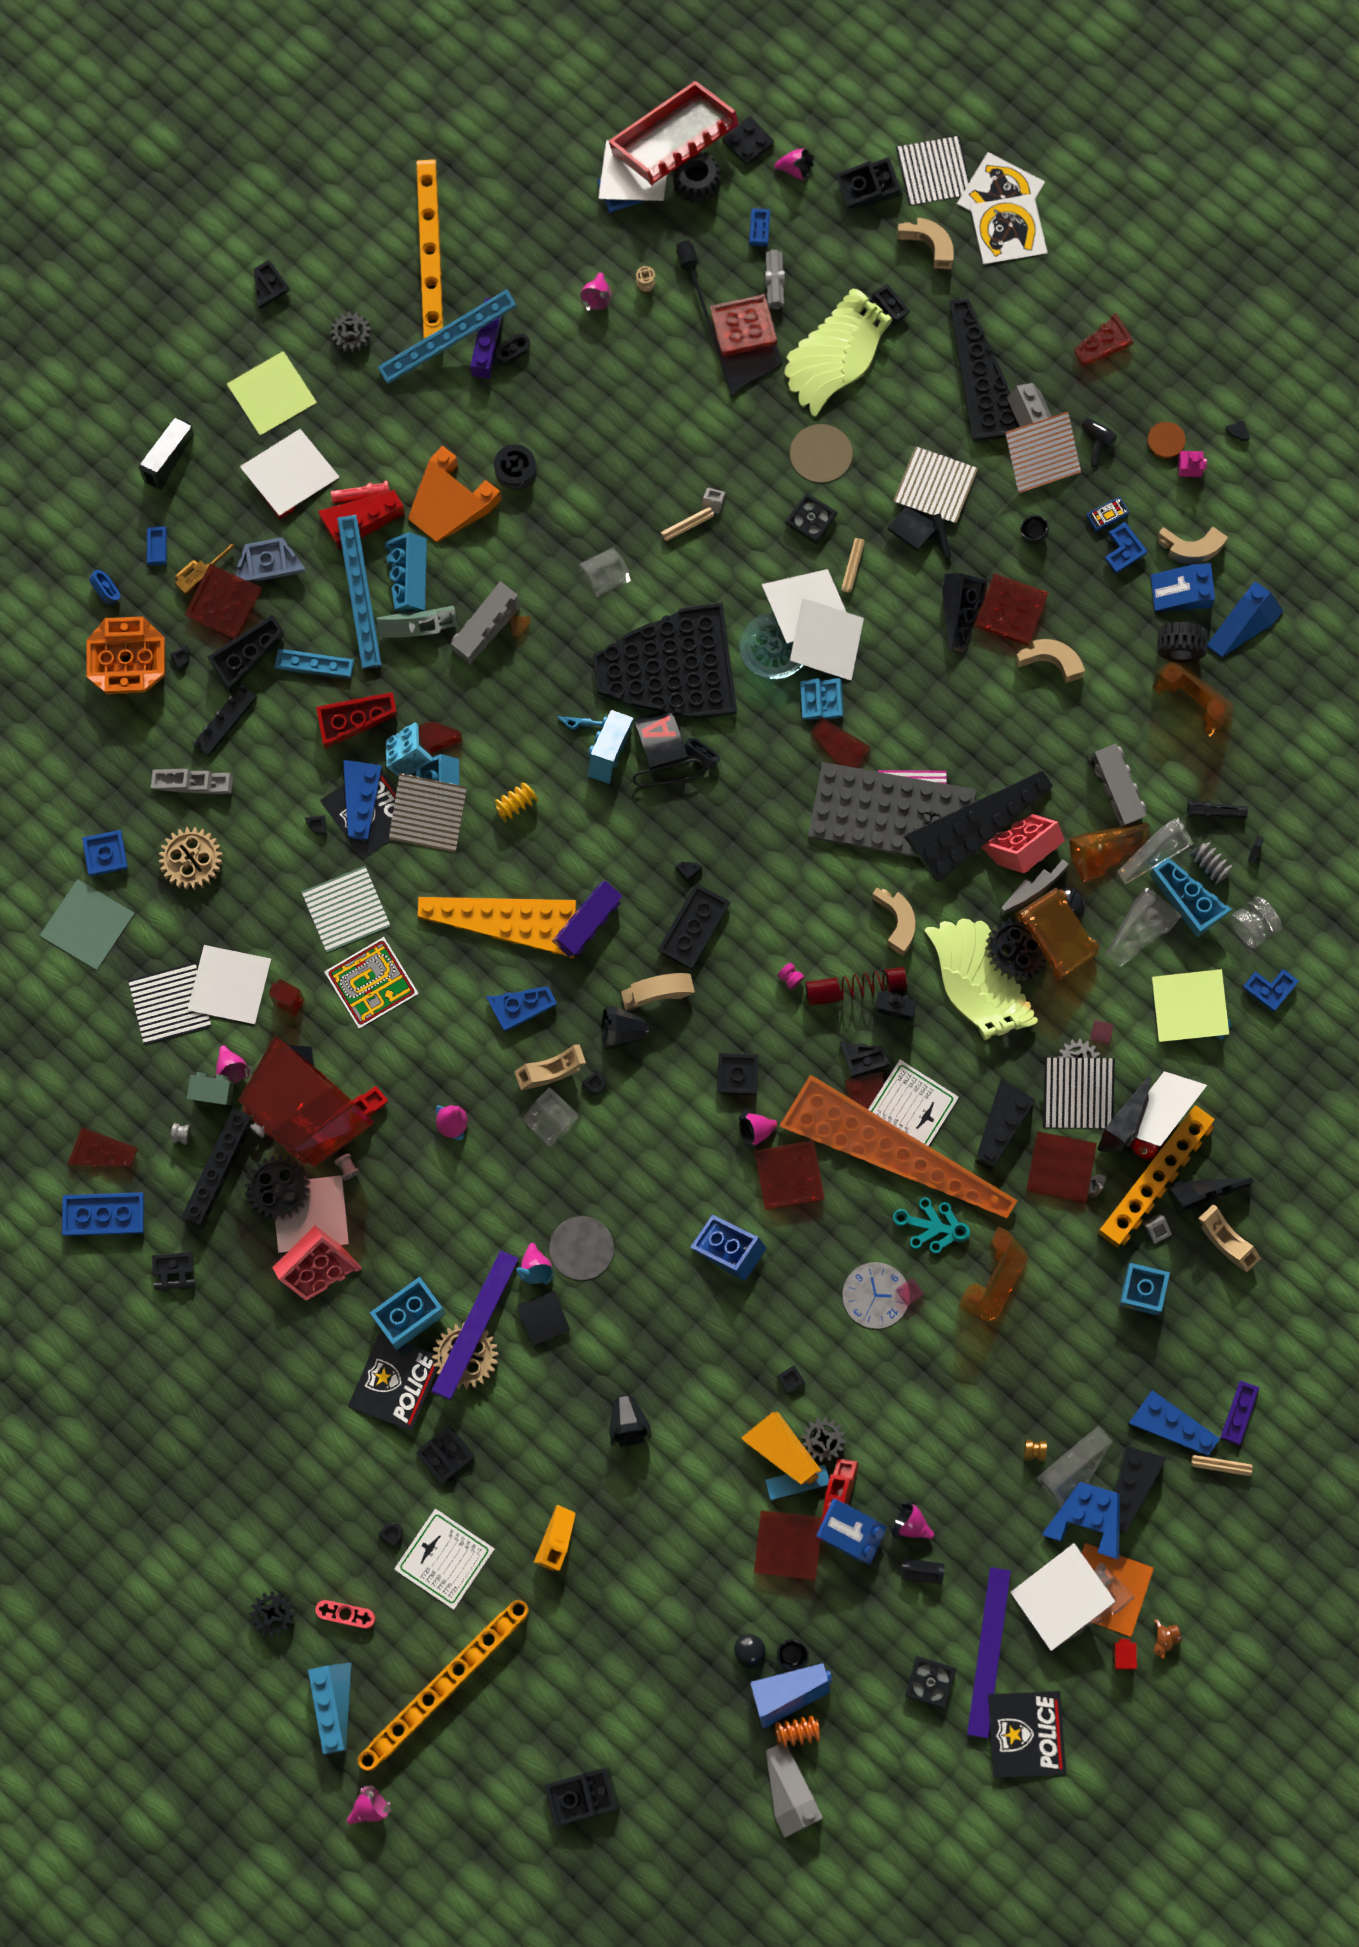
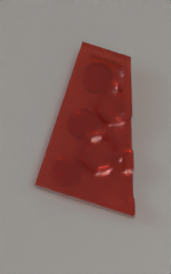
(1105, 341)
(840, 745)
(864, 1088)
(100, 1150)

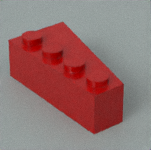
(370, 511)
(352, 717)

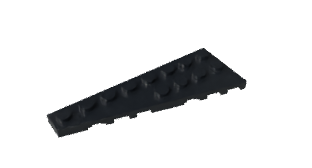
(981, 377)
(958, 835)

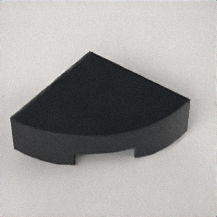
(1238, 431)
(181, 657)
(317, 824)
(1256, 849)
(688, 869)

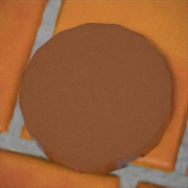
(1166, 440)

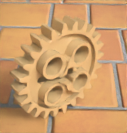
(176, 868)
(486, 1353)

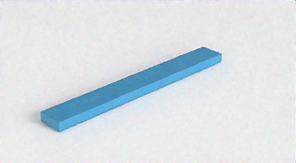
(447, 336)
(359, 592)

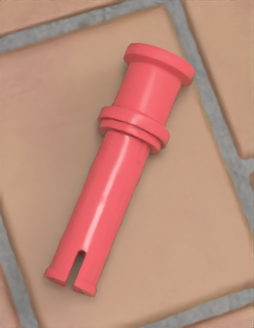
(359, 493)

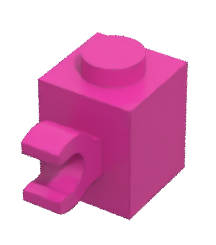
(1191, 463)

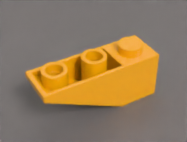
(556, 1539)

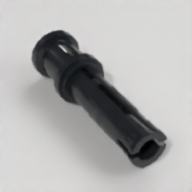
(1207, 809)

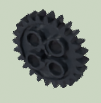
(1000, 938)
(275, 1170)

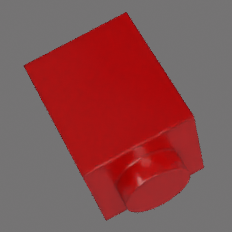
(1124, 1655)

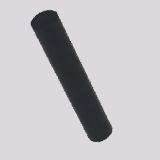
(942, 536)

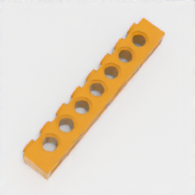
(1196, 1118)

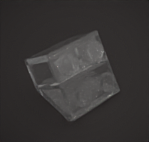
(605, 571)
(550, 1117)

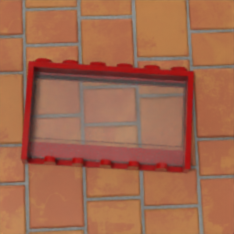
(673, 132)

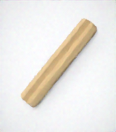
(687, 524)
(853, 565)
(1221, 1465)

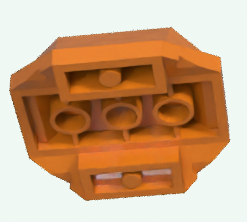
(121, 639)

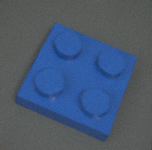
(105, 853)

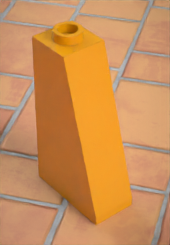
(782, 1447)

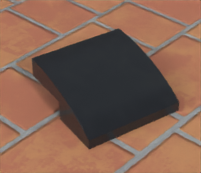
(890, 304)
(913, 527)
(543, 1318)
(445, 1454)

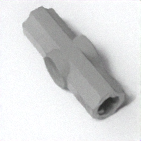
(774, 279)

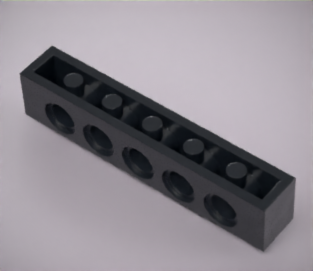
(217, 1168)

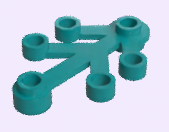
(935, 1226)

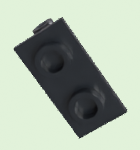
(923, 1571)

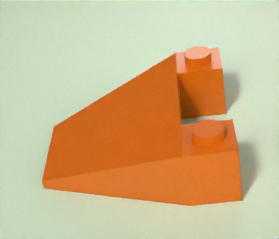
(444, 503)

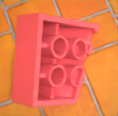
(1025, 843)
(314, 1264)

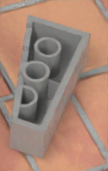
(486, 622)
(1118, 784)

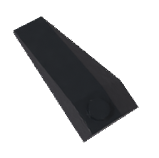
(961, 601)
(1121, 1129)
(1195, 1193)

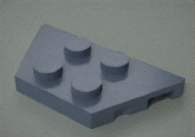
(268, 560)

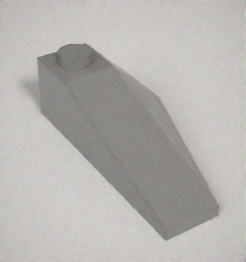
(791, 1796)

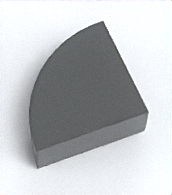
(1096, 1185)

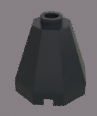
(621, 1027)
(628, 1422)

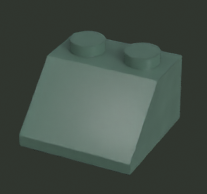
(211, 1089)

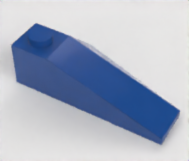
(1250, 616)

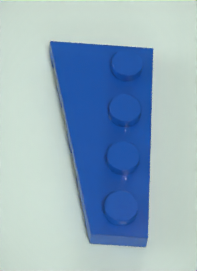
(361, 794)
(1167, 1421)

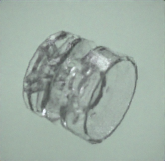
(1255, 922)

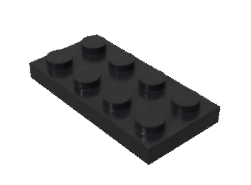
(694, 926)

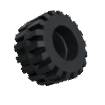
(697, 190)
(1182, 642)

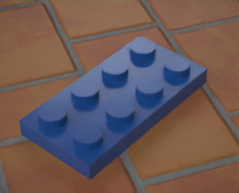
(103, 1214)

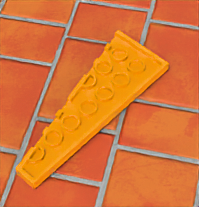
(511, 920)

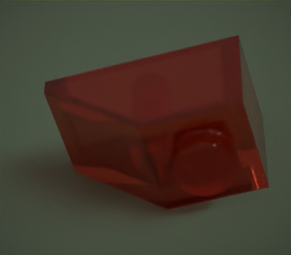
(437, 736)

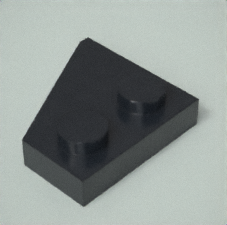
(268, 284)
(863, 1058)

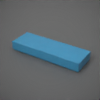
(786, 1486)

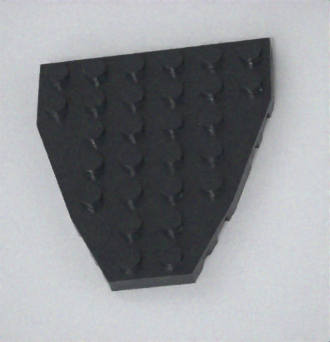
(672, 665)

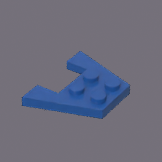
(1091, 1509)

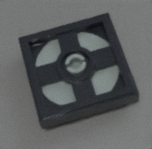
(811, 518)
(930, 1682)

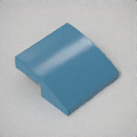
(822, 699)

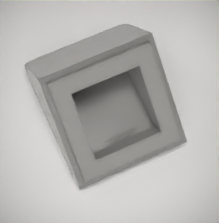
(713, 499)
(1157, 1228)

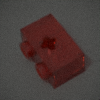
(286, 997)

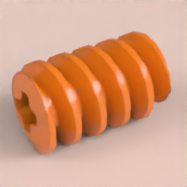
(797, 1731)

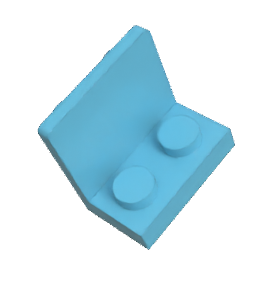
(404, 752)

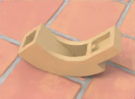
(934, 236)
(1192, 552)
(1056, 653)
(905, 919)
(657, 988)
(550, 1070)
(1227, 1241)

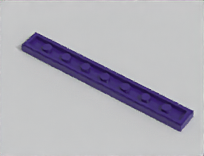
(475, 1325)
(988, 1651)

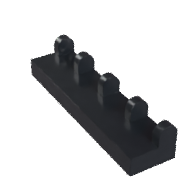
(224, 720)

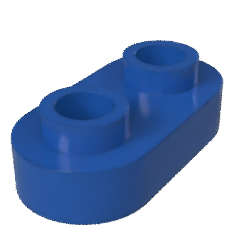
(104, 587)

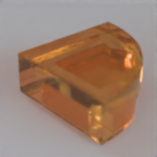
(519, 625)

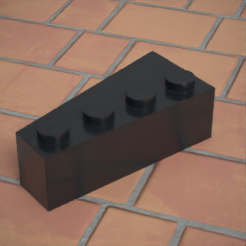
(1004, 1120)

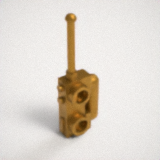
(189, 583)

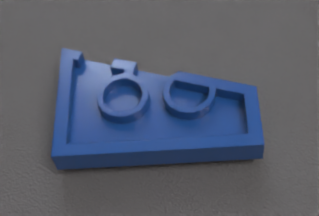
(520, 1007)

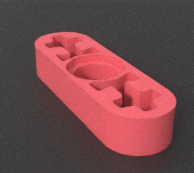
(331, 1605)

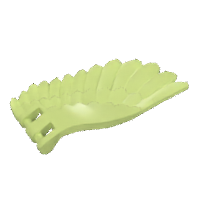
(836, 352)
(972, 982)

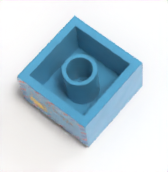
(1144, 1289)

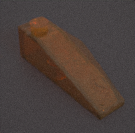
(1101, 849)

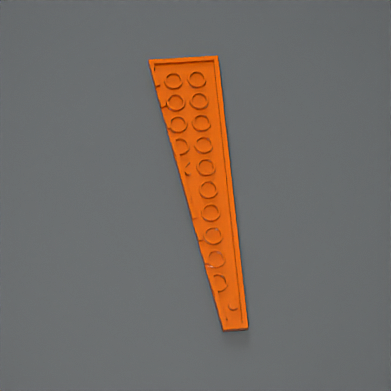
(853, 1129)

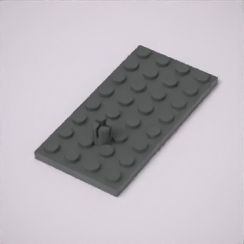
(878, 807)

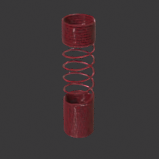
(829, 991)

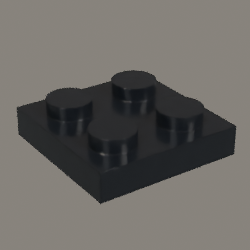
(748, 141)
(737, 1074)

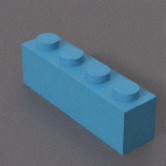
(408, 571)
(1198, 906)
(331, 1701)

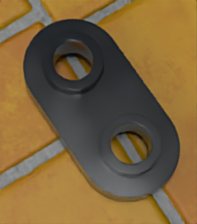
(511, 348)
(702, 752)

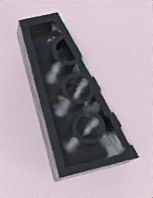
(244, 653)
(1134, 1479)

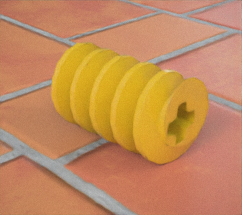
(515, 801)

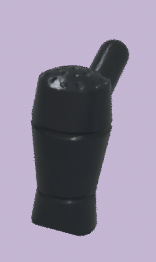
(1102, 436)

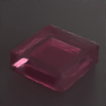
(1101, 1032)
(909, 1291)

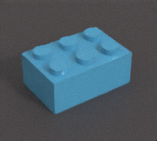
(408, 1313)

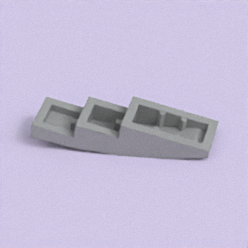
(191, 781)
(1029, 891)

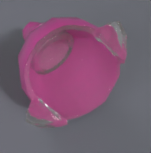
(596, 294)
(232, 1066)
(369, 1807)

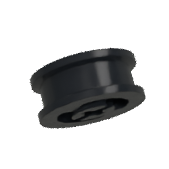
(521, 476)

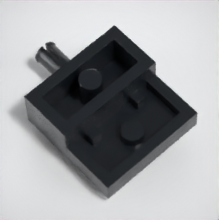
(895, 1006)

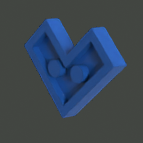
(1128, 550)
(1270, 993)

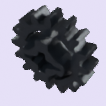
(276, 1604)

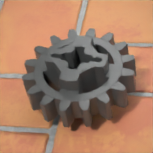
(350, 332)
(832, 1437)

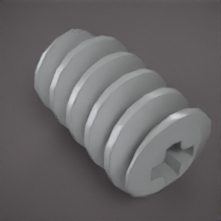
(1212, 862)

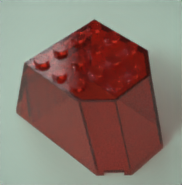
(301, 1105)

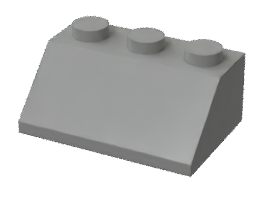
(1028, 404)

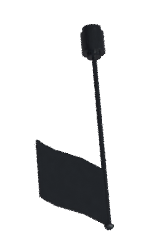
(737, 367)

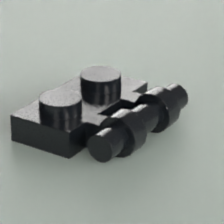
(173, 1264)

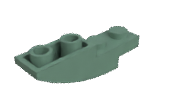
(416, 624)

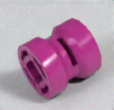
(790, 976)

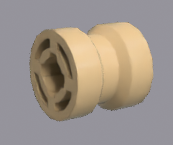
(648, 282)

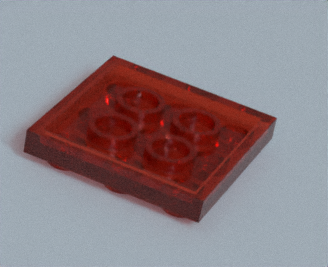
(743, 325)
(223, 601)
(1011, 609)
(1061, 1166)
(789, 1175)
(787, 1545)

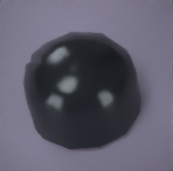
(1034, 529)
(750, 1650)
(792, 1654)

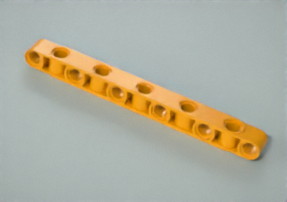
(429, 243)
(443, 1685)

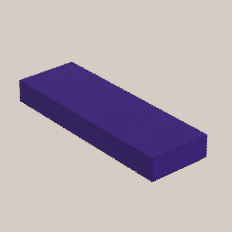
(1239, 1413)

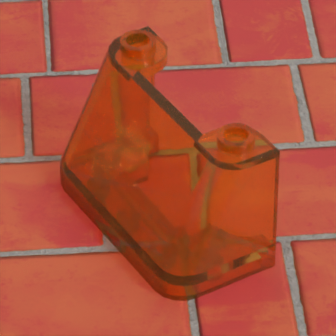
(1180, 675)
(1058, 933)
(990, 1301)

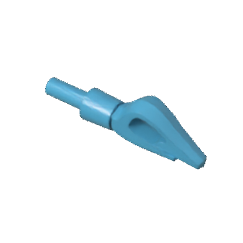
(579, 722)

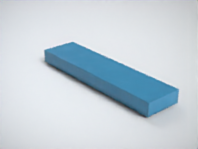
(314, 664)

